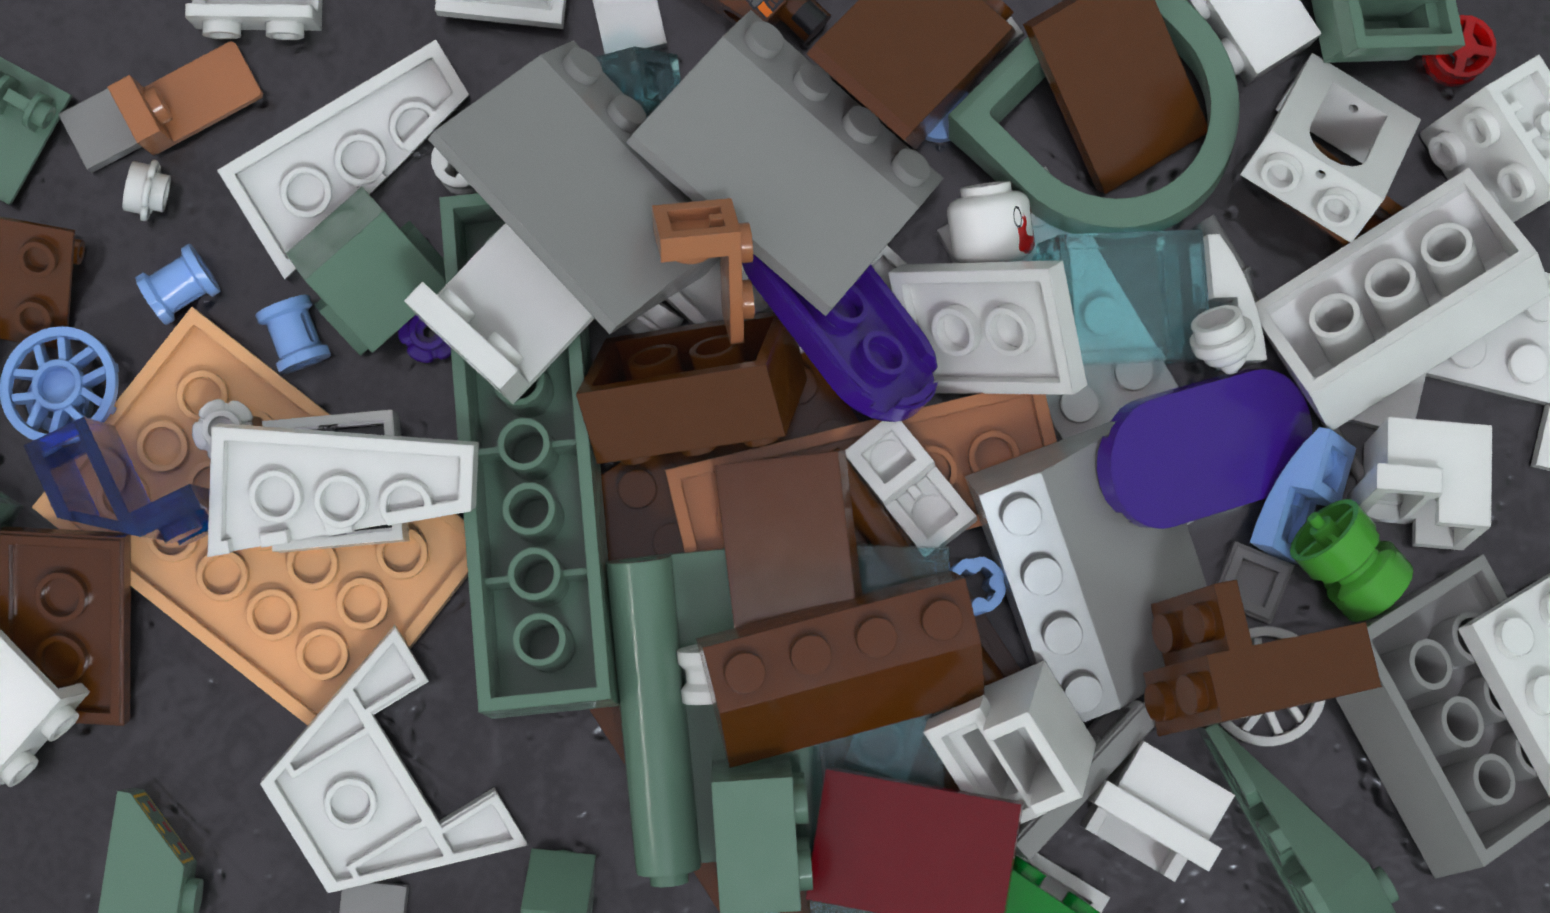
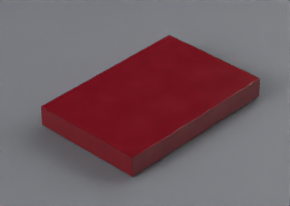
(912, 846)

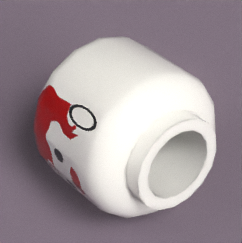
(990, 224)

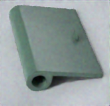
(670, 745)

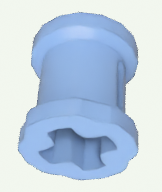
(177, 284)
(293, 334)
(992, 584)

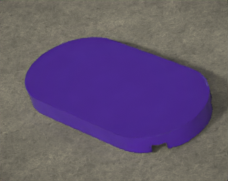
(862, 347)
(1201, 447)

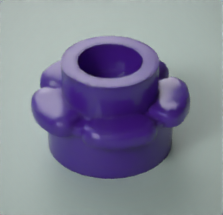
(421, 347)

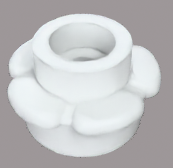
(146, 189)
(656, 319)
(218, 412)

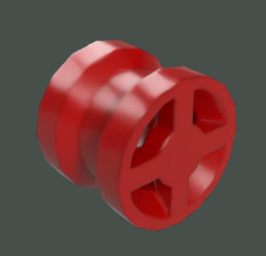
(1478, 49)

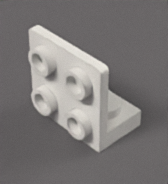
(1501, 138)
(503, 314)

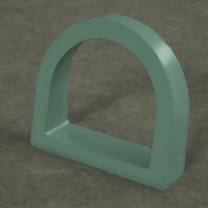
(978, 134)

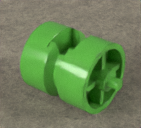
(1350, 559)

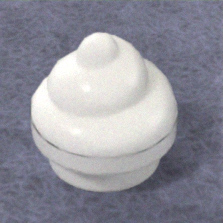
(1222, 338)

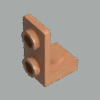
(186, 98)
(710, 230)

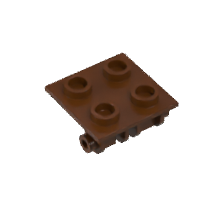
(35, 277)

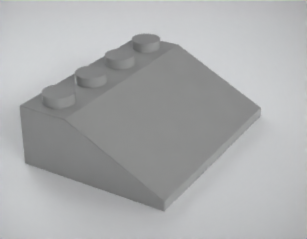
(792, 155)
(561, 176)
(1080, 570)
(1441, 731)

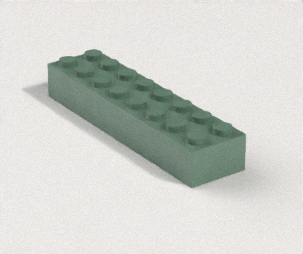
(536, 523)

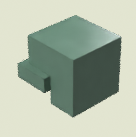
(1386, 29)
(366, 270)

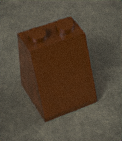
(913, 56)

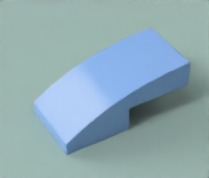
(1310, 478)

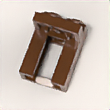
(1222, 677)

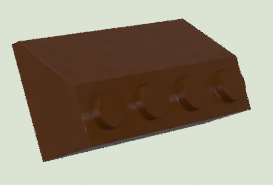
(843, 667)

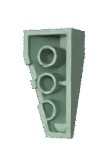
(1307, 855)

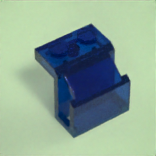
(172, 518)

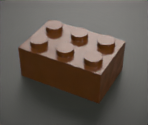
(691, 390)

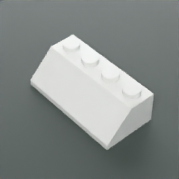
(1402, 299)

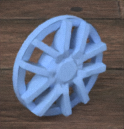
(58, 383)

